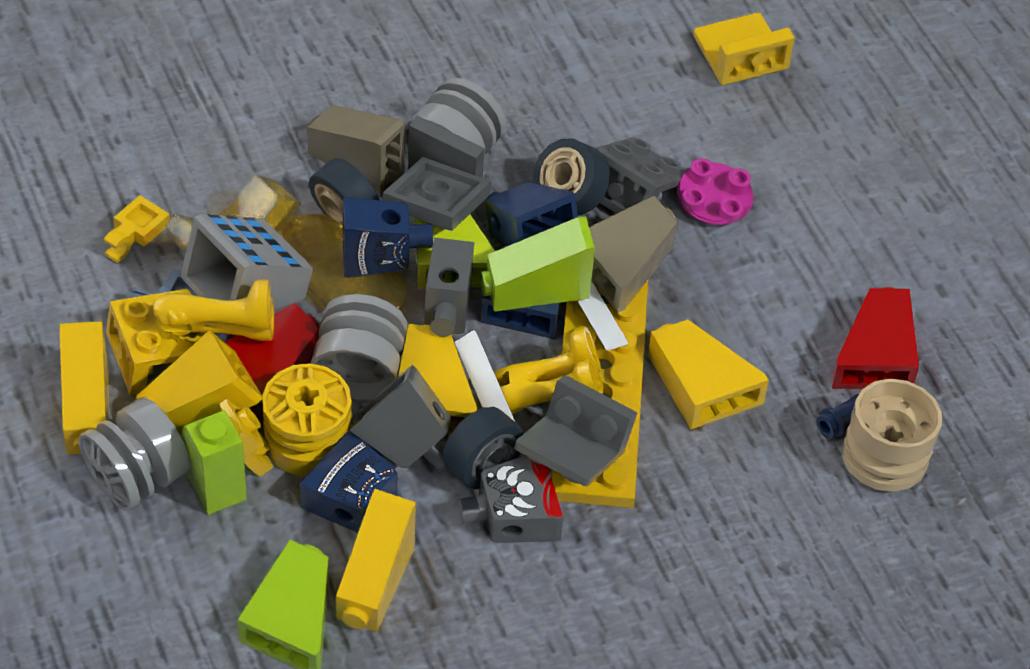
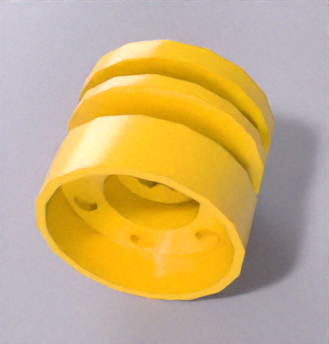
(305, 416)

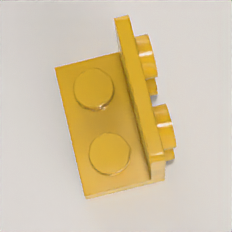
(744, 48)
(139, 340)

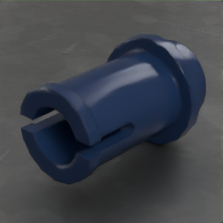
(836, 420)

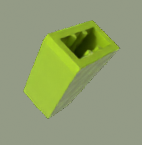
(542, 268)
(215, 461)
(290, 608)

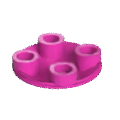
(715, 192)

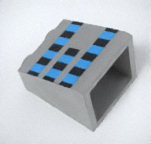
(235, 251)

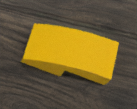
(253, 442)

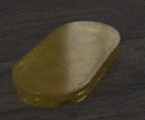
(320, 243)

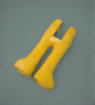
(245, 317)
(527, 382)

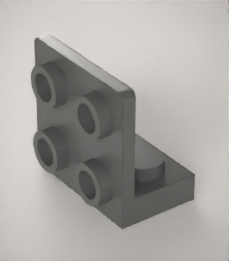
(636, 173)
(579, 433)

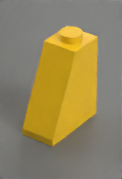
(442, 370)
(704, 374)
(83, 380)
(201, 381)
(377, 561)

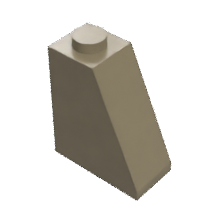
(363, 139)
(631, 249)

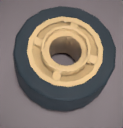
(583, 162)
(338, 181)

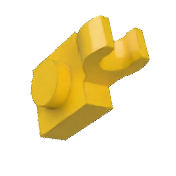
(135, 223)

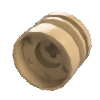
(891, 435)

